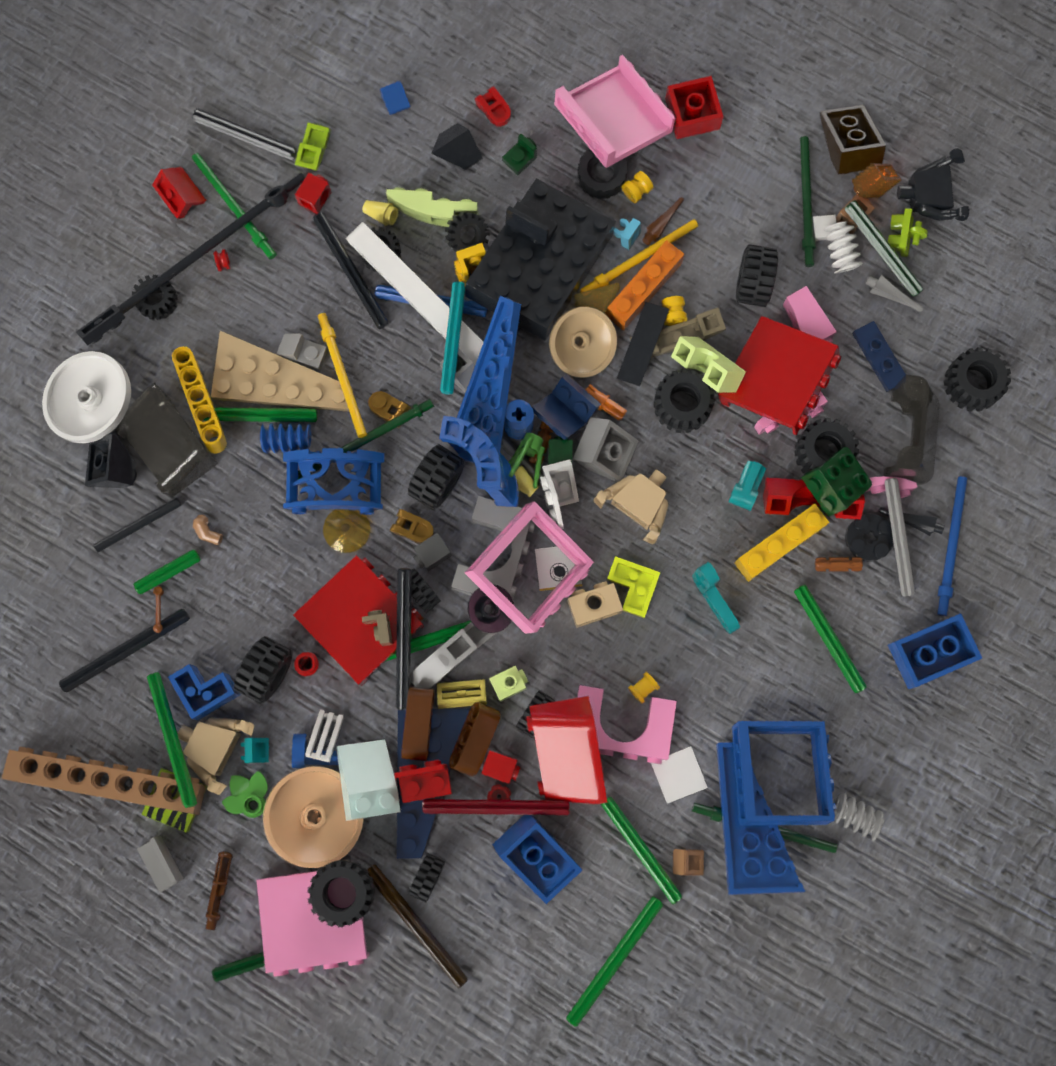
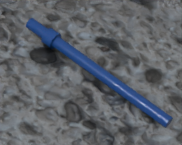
(945, 591)

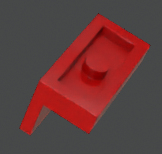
(177, 191)

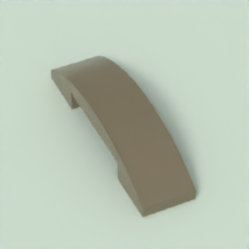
(703, 326)

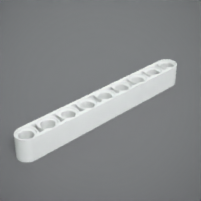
(411, 287)

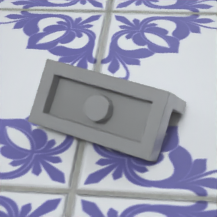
(160, 863)

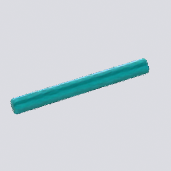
(452, 338)

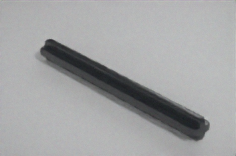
(350, 270)
(403, 645)
(122, 651)

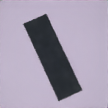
(642, 343)

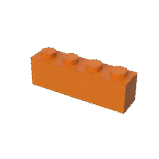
(645, 285)

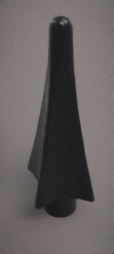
(923, 523)

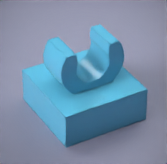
(629, 234)

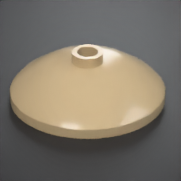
(596, 344)

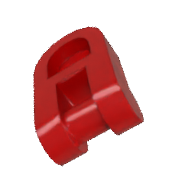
(498, 112)

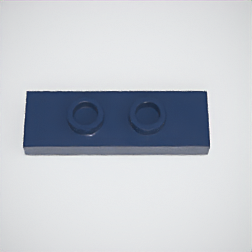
(879, 355)

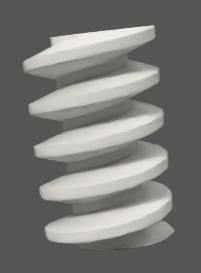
(843, 247)

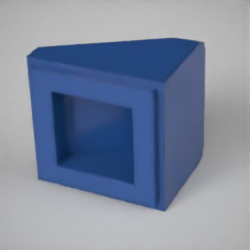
(394, 98)

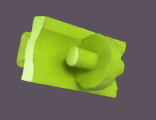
(905, 223)

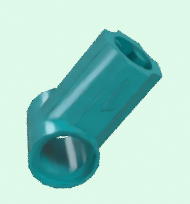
(746, 489)

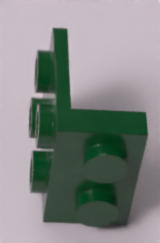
(837, 482)

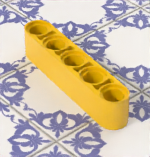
(203, 408)

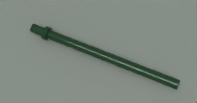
(417, 410)

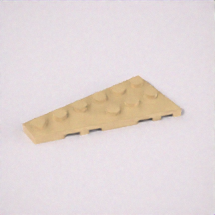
(261, 377)

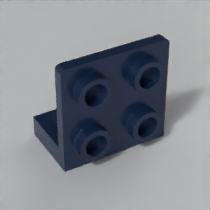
(566, 408)

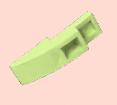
(422, 206)

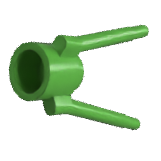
(529, 446)

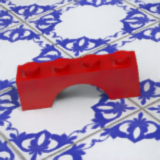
(784, 495)

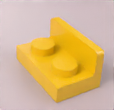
(467, 261)

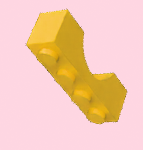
(781, 542)

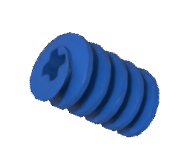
(518, 410)
(285, 439)

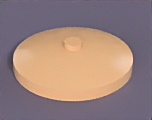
(308, 818)

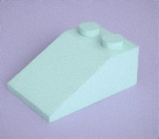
(367, 780)

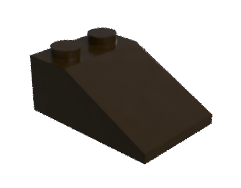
(852, 139)

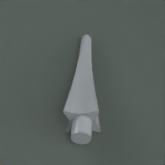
(885, 289)

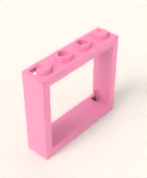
(565, 588)

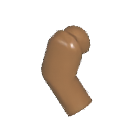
(202, 530)

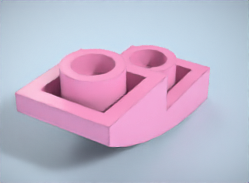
(905, 486)

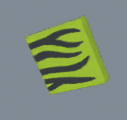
(175, 819)

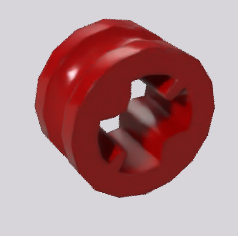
(222, 260)

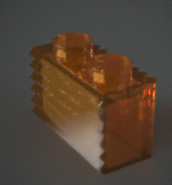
(875, 180)

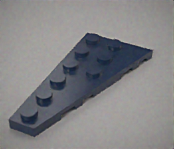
(412, 823)

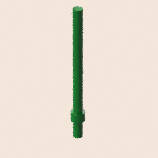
(258, 238)

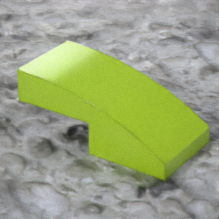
(313, 146)

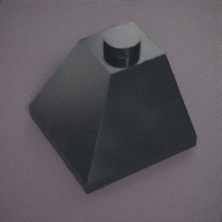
(109, 464)

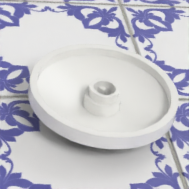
(86, 397)

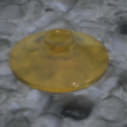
(352, 539)

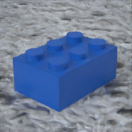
(934, 651)

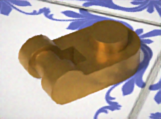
(382, 403)
(419, 530)

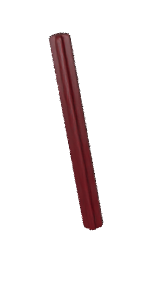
(501, 807)

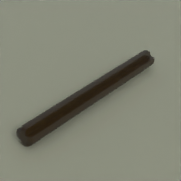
(417, 927)

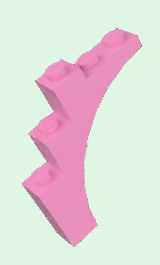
(809, 318)

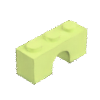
(719, 371)

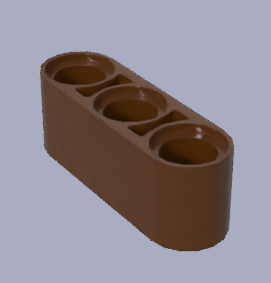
(417, 724)
(474, 739)

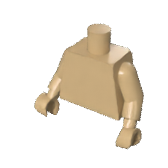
(640, 500)
(211, 747)

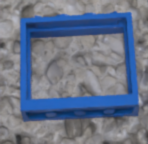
(744, 779)

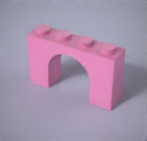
(654, 740)

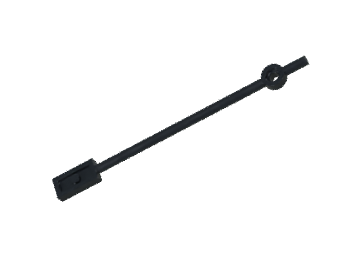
(113, 316)

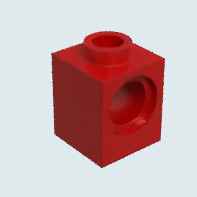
(313, 192)
(500, 767)

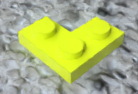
(640, 582)

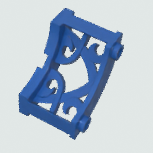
(305, 461)
(491, 467)

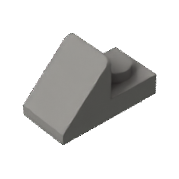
(302, 351)

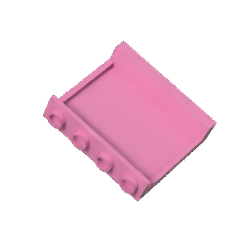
(615, 113)
(295, 935)

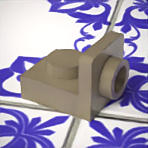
(383, 630)

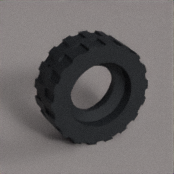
(596, 188)

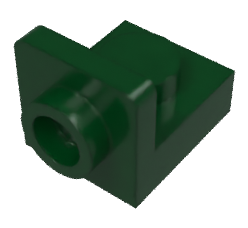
(521, 154)

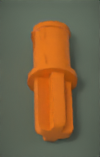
(607, 404)

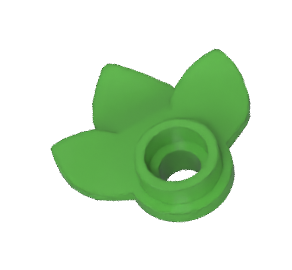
(244, 792)

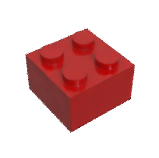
(694, 107)

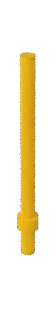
(602, 279)
(329, 336)

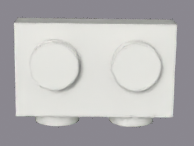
(560, 488)

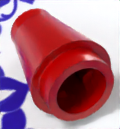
(301, 662)

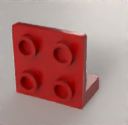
(424, 782)

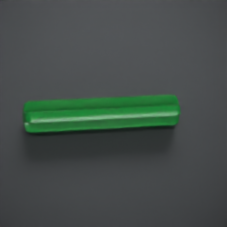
(166, 571)

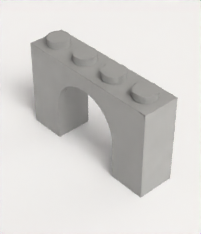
(497, 517)

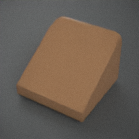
(688, 862)

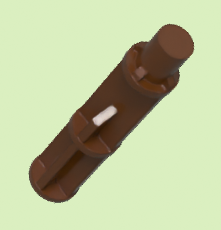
(218, 889)

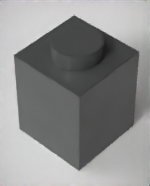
(431, 552)

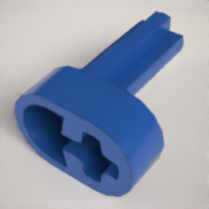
(299, 749)

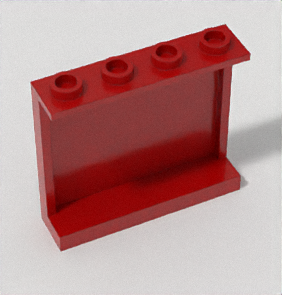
(783, 373)
(336, 618)

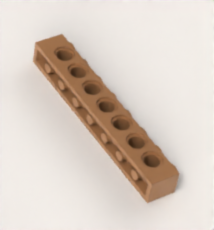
(19, 770)

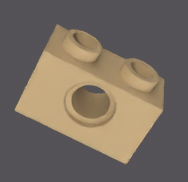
(584, 614)

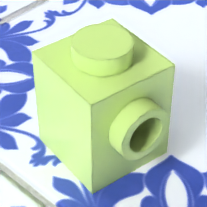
(509, 683)

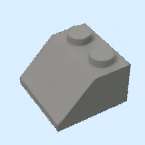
(605, 449)

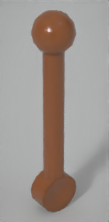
(158, 592)

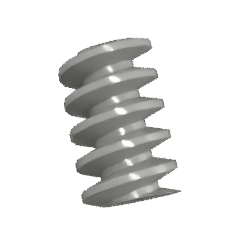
(858, 815)

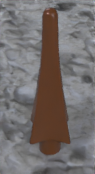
(657, 227)

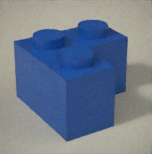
(200, 696)

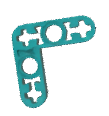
(705, 579)

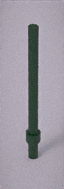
(808, 241)
(716, 815)

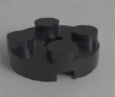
(859, 545)

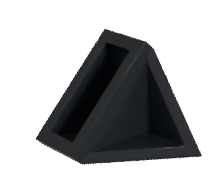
(457, 147)

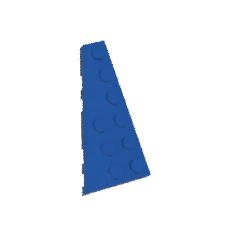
(489, 385)
(753, 853)

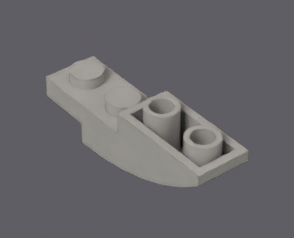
(448, 656)

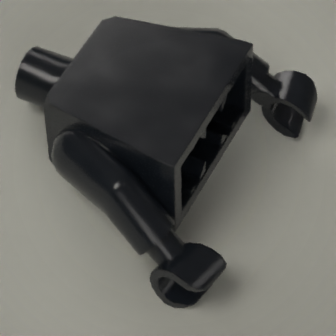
(932, 190)

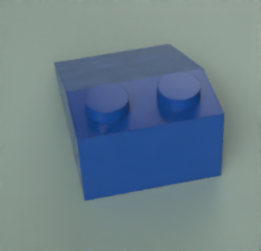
(536, 857)

